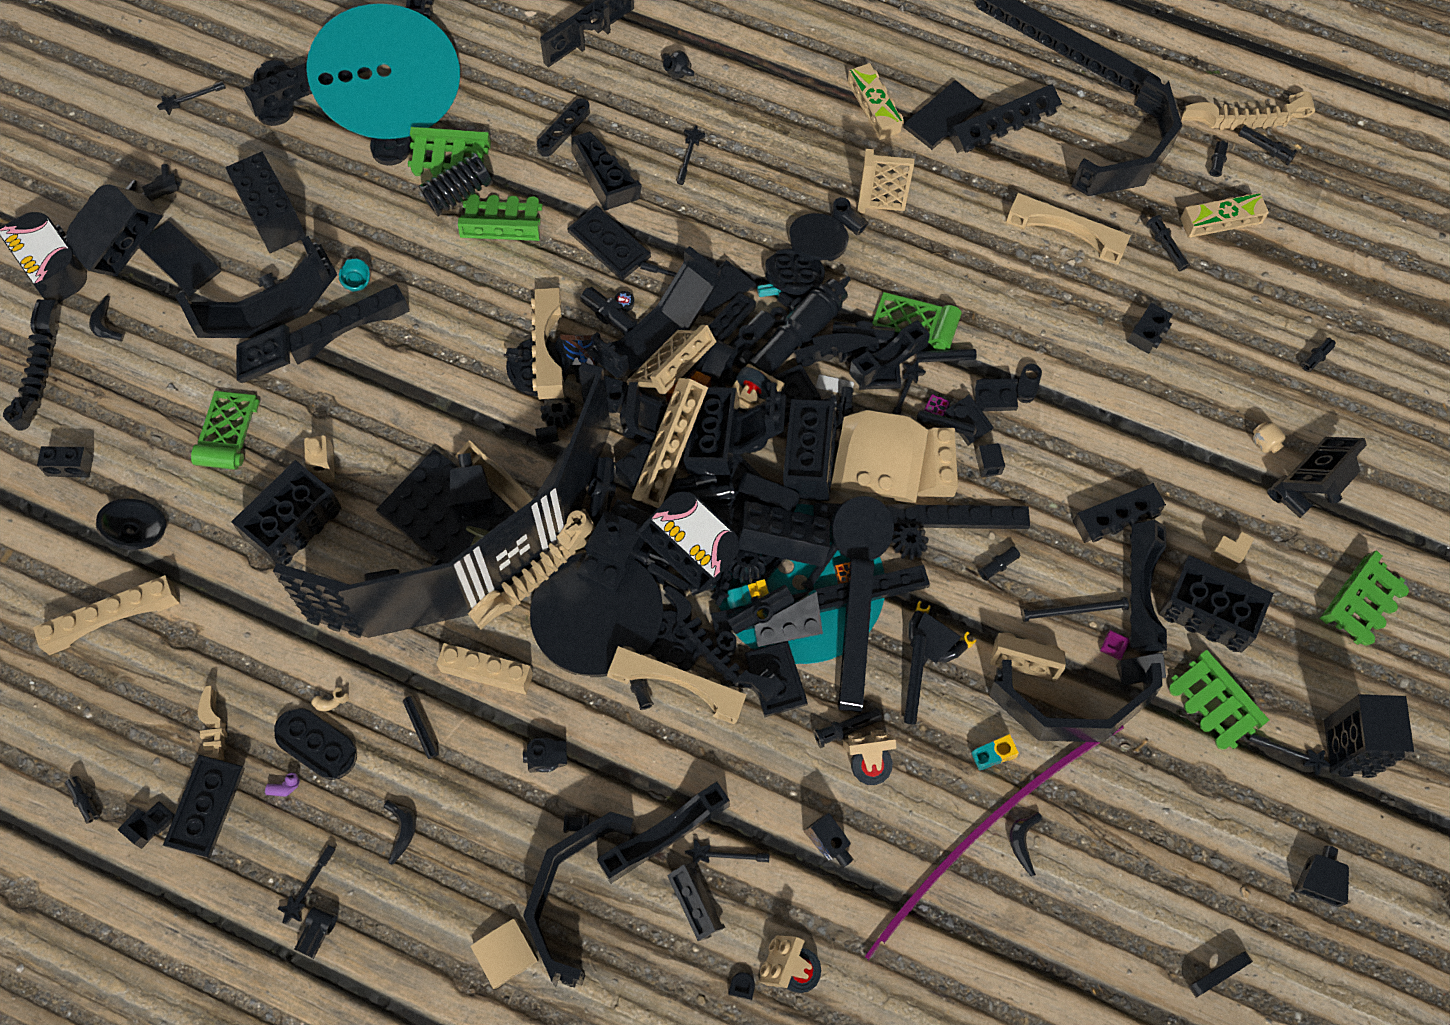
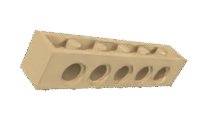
(669, 442)

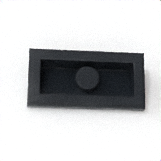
(1133, 669)

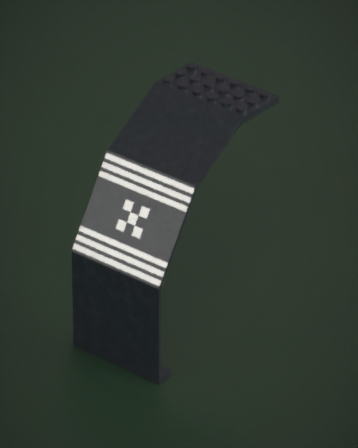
(456, 587)

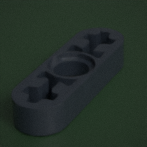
(1220, 974)

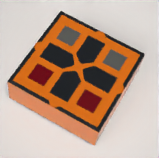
(842, 572)

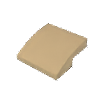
(504, 953)

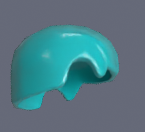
(354, 275)

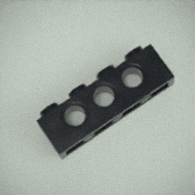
(1146, 497)

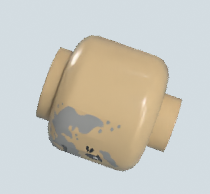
(1268, 437)

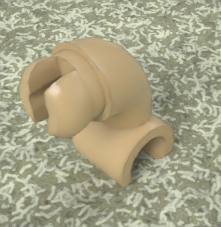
(326, 705)

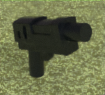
(162, 185)

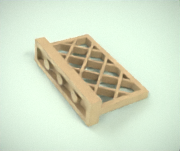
(870, 181)
(674, 359)

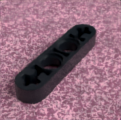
(560, 125)

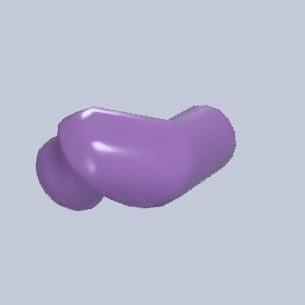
(288, 786)

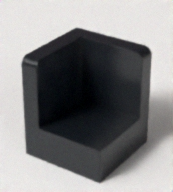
(990, 460)
(136, 830)

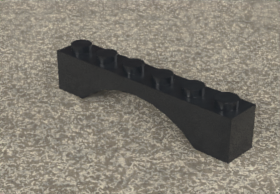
(311, 339)
(1148, 544)
(641, 848)

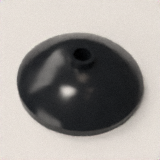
(130, 524)

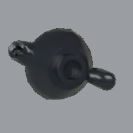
(677, 64)

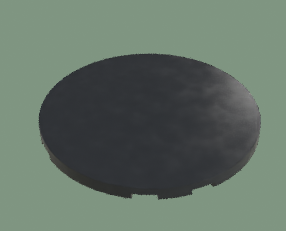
(585, 623)

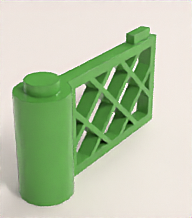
(943, 323)
(223, 454)

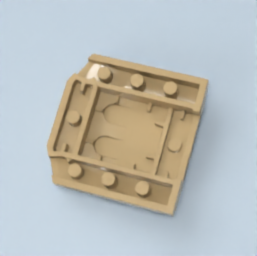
(880, 455)

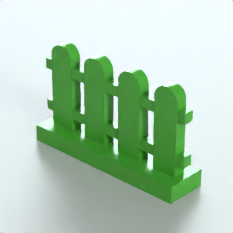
(445, 141)
(495, 227)
(1347, 597)
(1221, 682)

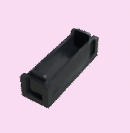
(695, 901)

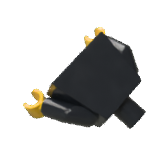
(941, 642)

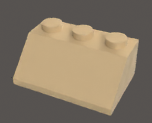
(939, 464)
(1029, 657)

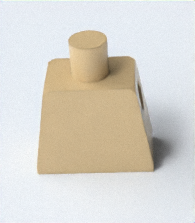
(320, 453)

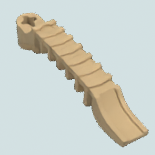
(1300, 106)
(498, 603)
(208, 715)

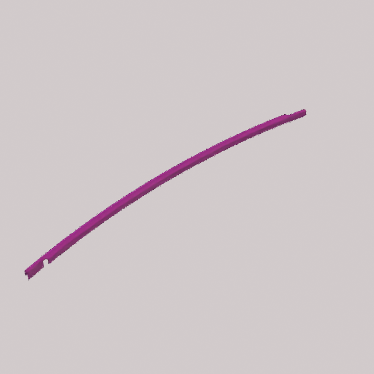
(982, 828)

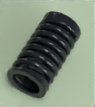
(449, 177)

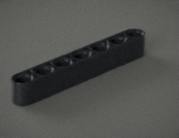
(856, 635)

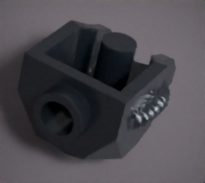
(545, 755)

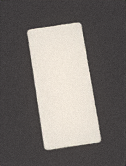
(832, 384)

